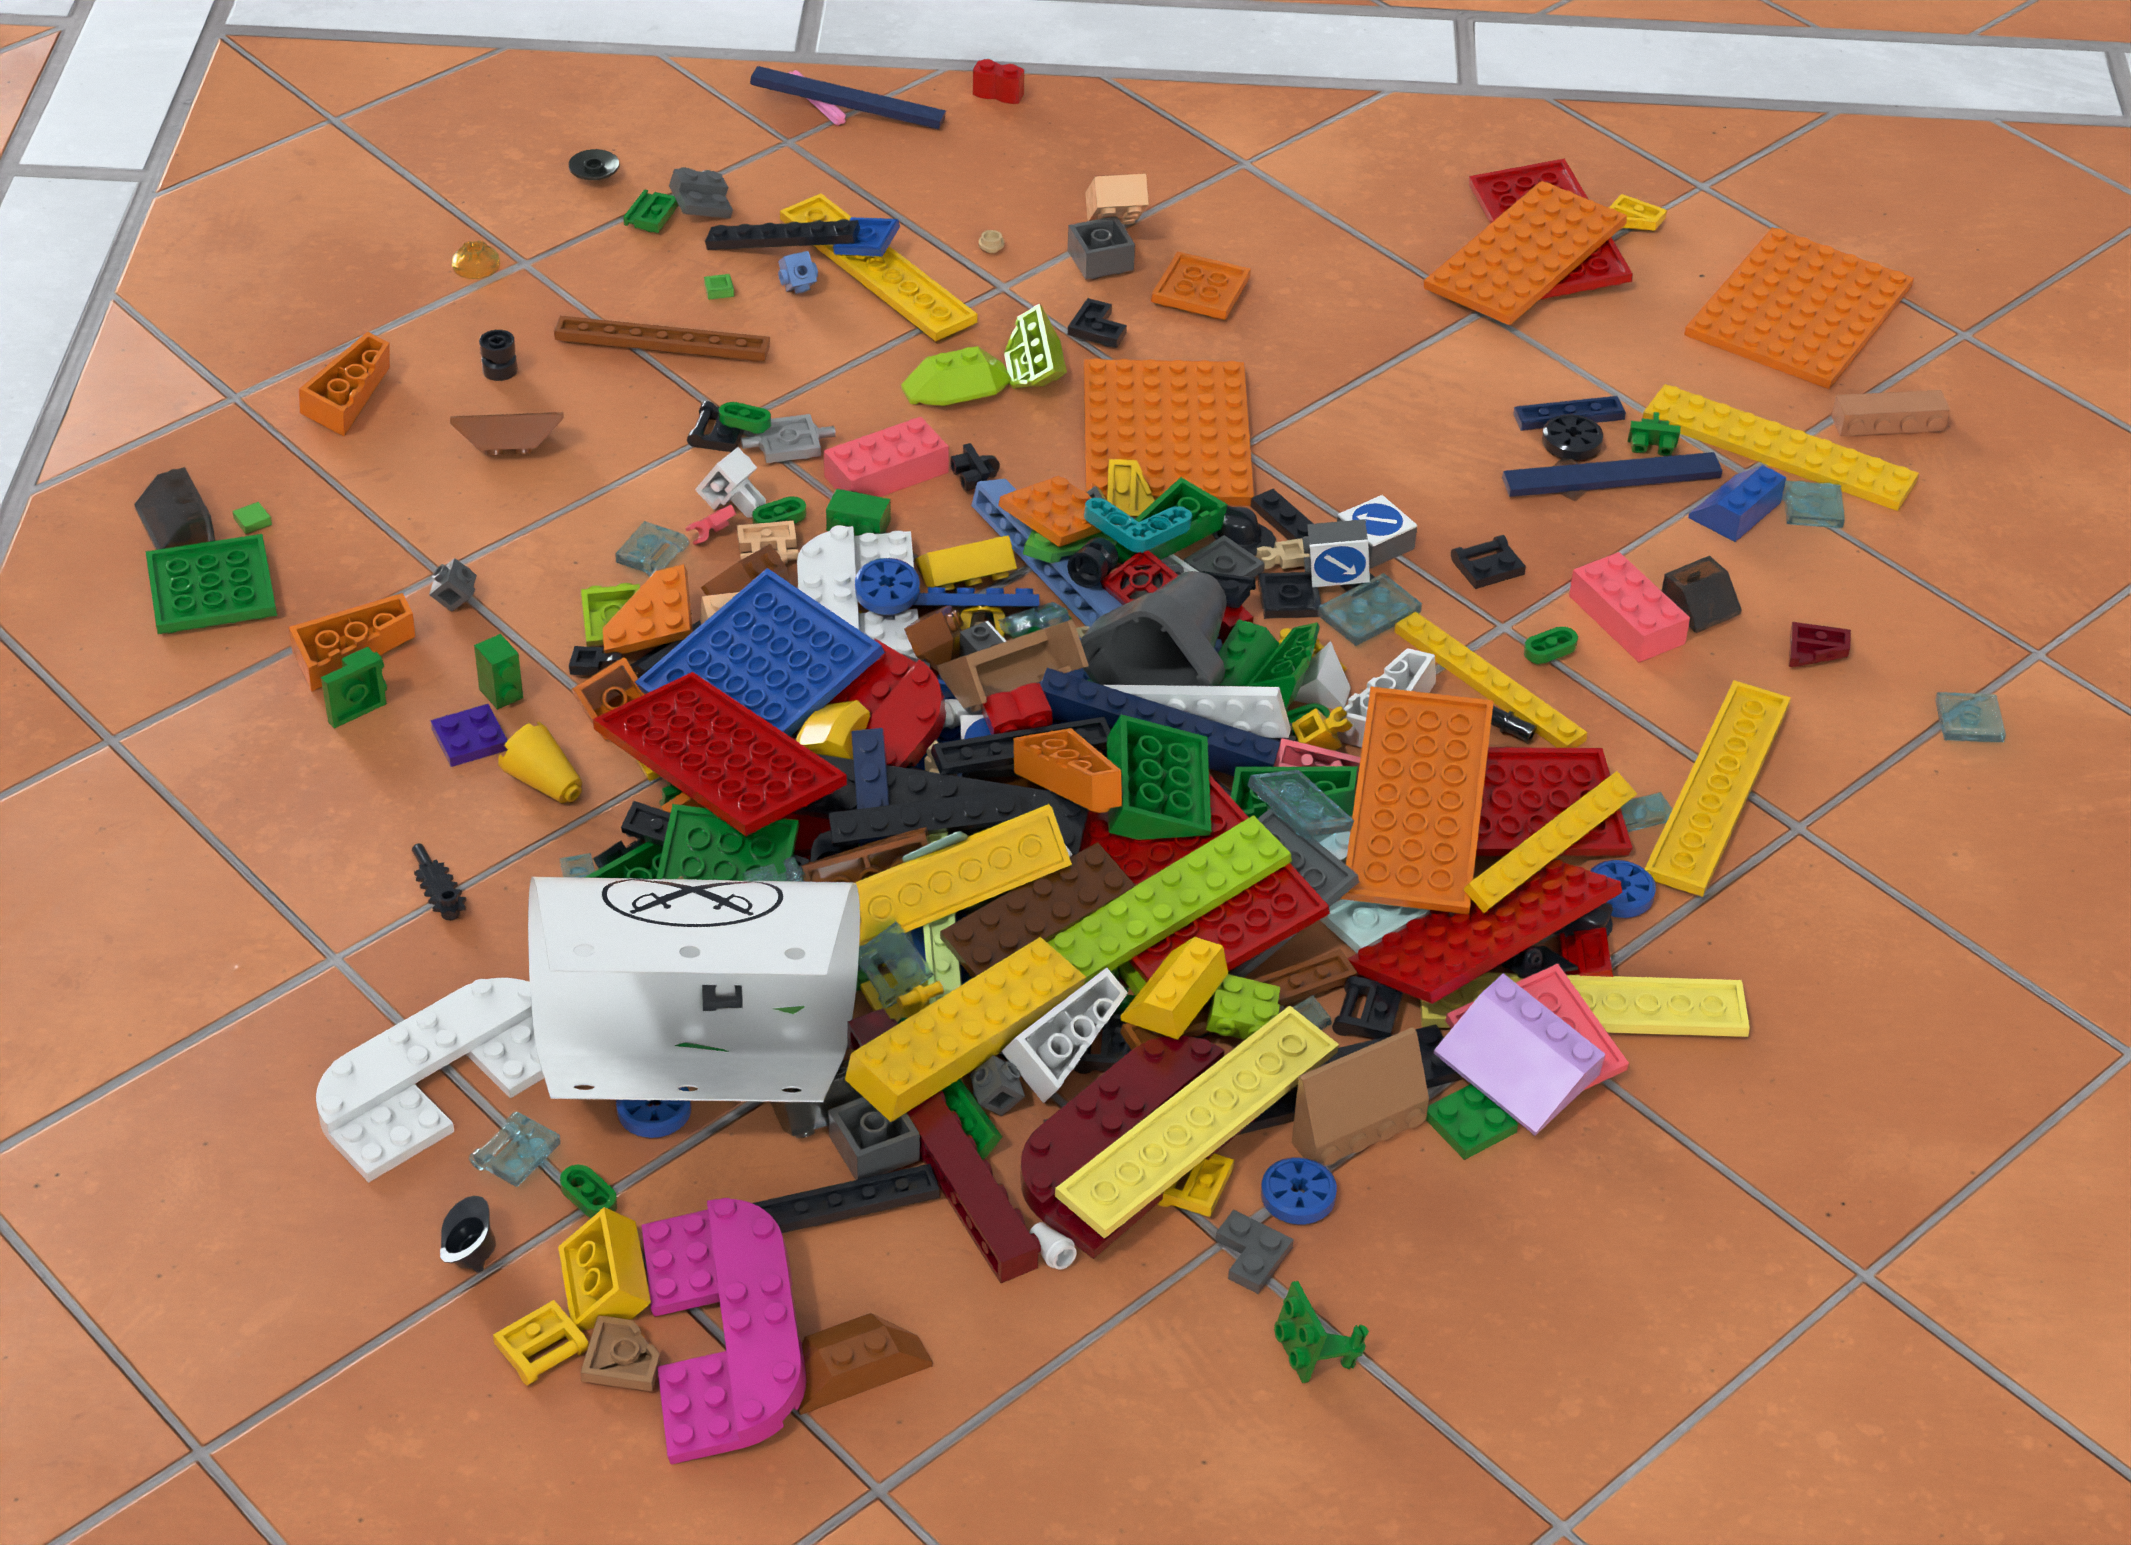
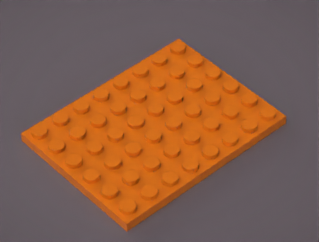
(1799, 307)
(1173, 421)

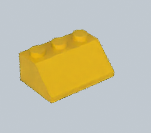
(967, 563)
(1178, 988)
(604, 1270)

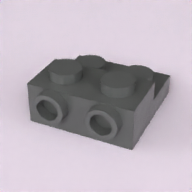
(700, 192)

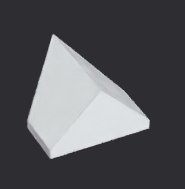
(1325, 681)

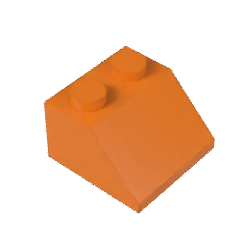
(607, 689)

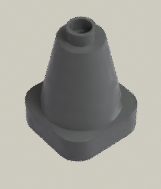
(1161, 637)

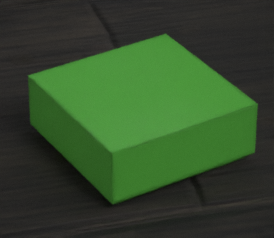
(719, 286)
(252, 518)

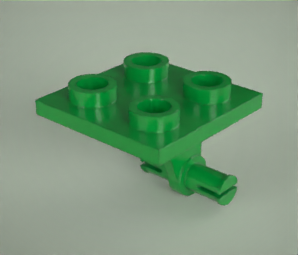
(1306, 1339)

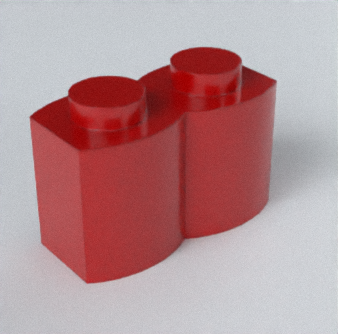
(998, 81)
(1017, 710)

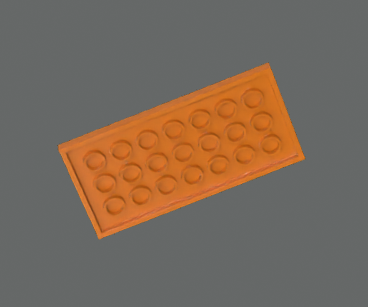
(1525, 252)
(1419, 799)

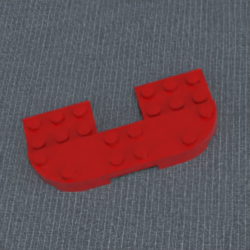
(902, 701)

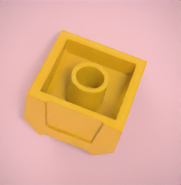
(830, 729)

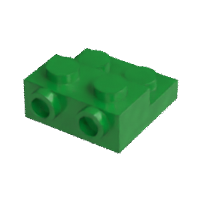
(354, 687)

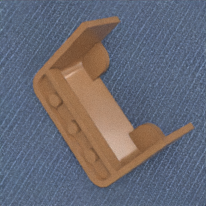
(1013, 664)

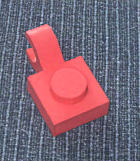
(716, 520)

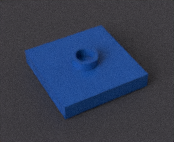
(872, 239)

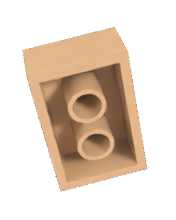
(1117, 196)

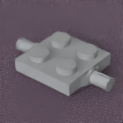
(790, 439)

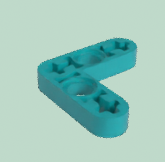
(1134, 534)

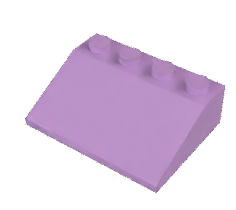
(1520, 1054)

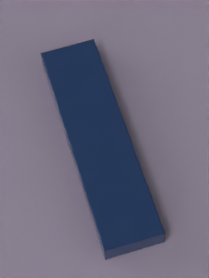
(1596, 409)

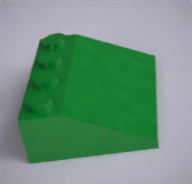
(1160, 780)

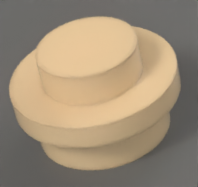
(991, 241)

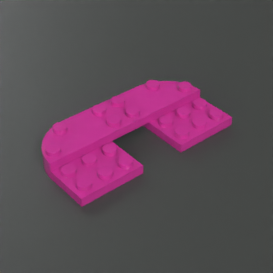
(746, 1392)

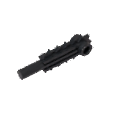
(438, 885)

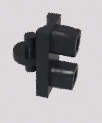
(973, 467)

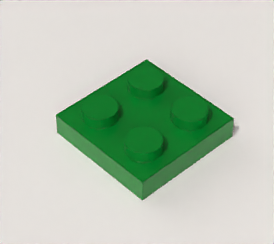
(1470, 1121)

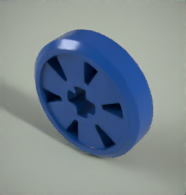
(889, 573)
(1636, 885)
(653, 1120)
(1298, 1174)

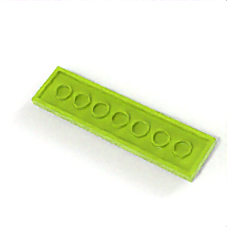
(1172, 898)

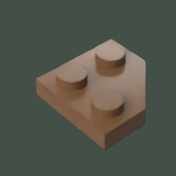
(620, 1356)

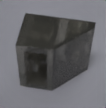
(1703, 593)

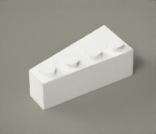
(1409, 672)

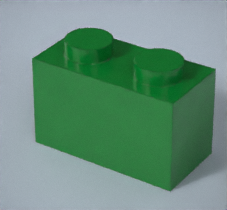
(858, 510)
(498, 671)

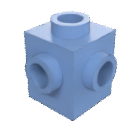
(797, 272)

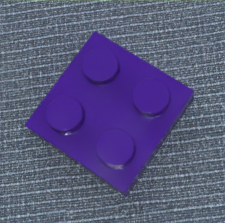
(469, 735)

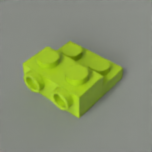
(600, 606)
(1242, 1007)

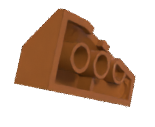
(866, 859)

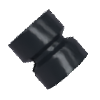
(498, 355)
(1092, 562)

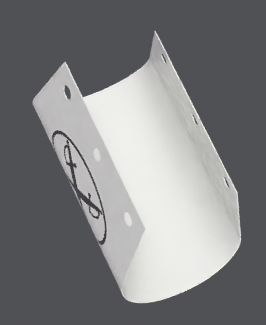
(624, 975)

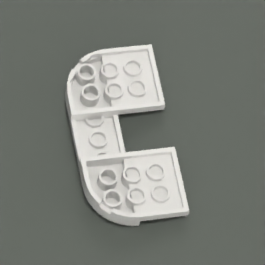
(828, 575)
(370, 1093)

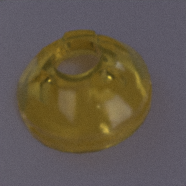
(475, 260)

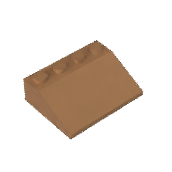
(1360, 1099)

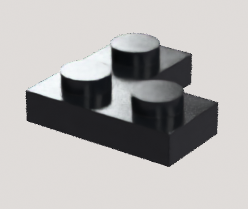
(1092, 324)

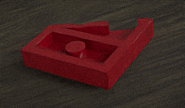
(1817, 644)

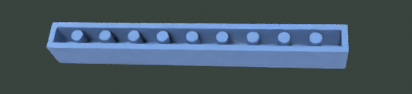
(1084, 602)

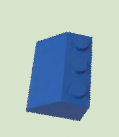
(1741, 502)

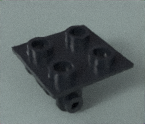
(1535, 960)

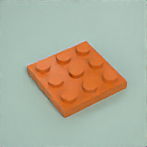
(1201, 285)
(1051, 509)

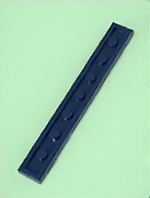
(848, 97)
(1611, 474)

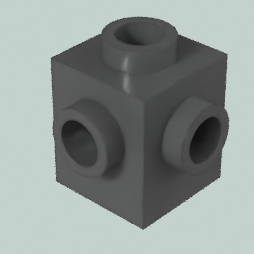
(453, 584)
(997, 1085)

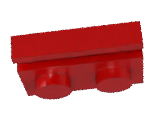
(1588, 951)

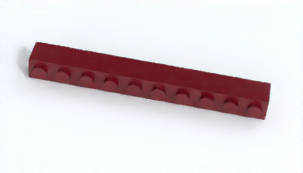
(962, 1174)

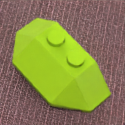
(1034, 351)
(956, 377)

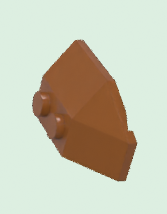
(507, 430)
(745, 571)
(936, 636)
(857, 1359)

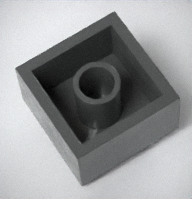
(1101, 247)
(870, 1141)

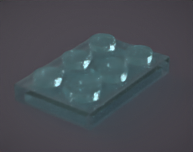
(1369, 609)
(1300, 803)

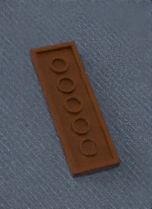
(1036, 910)

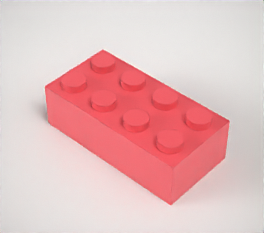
(887, 459)
(1629, 607)

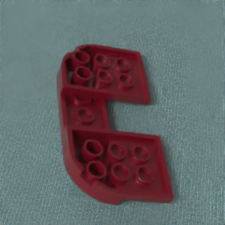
(1099, 1118)

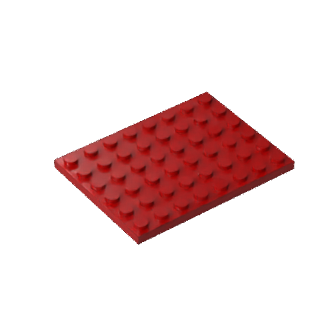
(1242, 924)

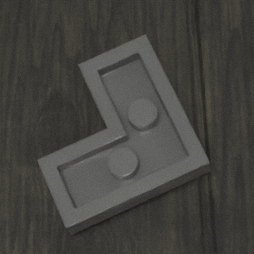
(1260, 1250)

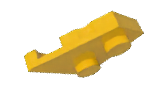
(1639, 213)
(1128, 487)

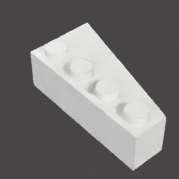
(1057, 1040)

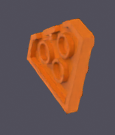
(653, 615)

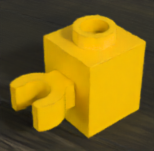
(1322, 731)

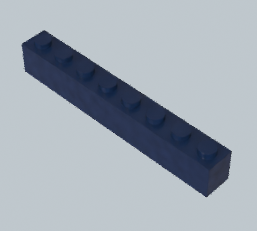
(1228, 746)

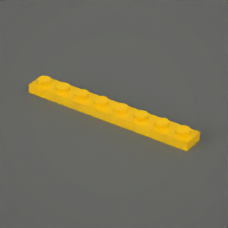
(1490, 681)
(1549, 842)

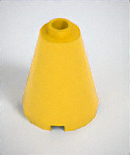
(540, 763)

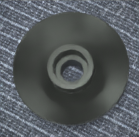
(593, 164)

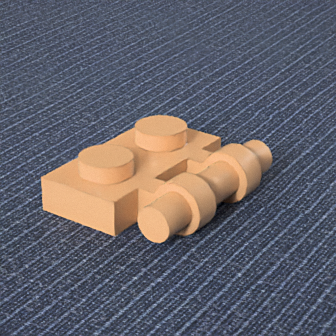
(778, 534)

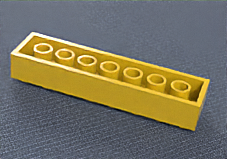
(961, 1029)

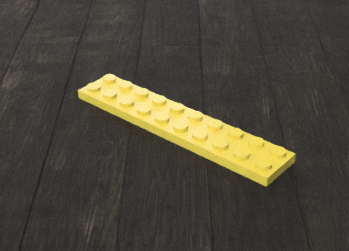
(1633, 1004)
(1195, 1122)

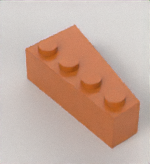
(346, 384)
(325, 640)
(1069, 768)

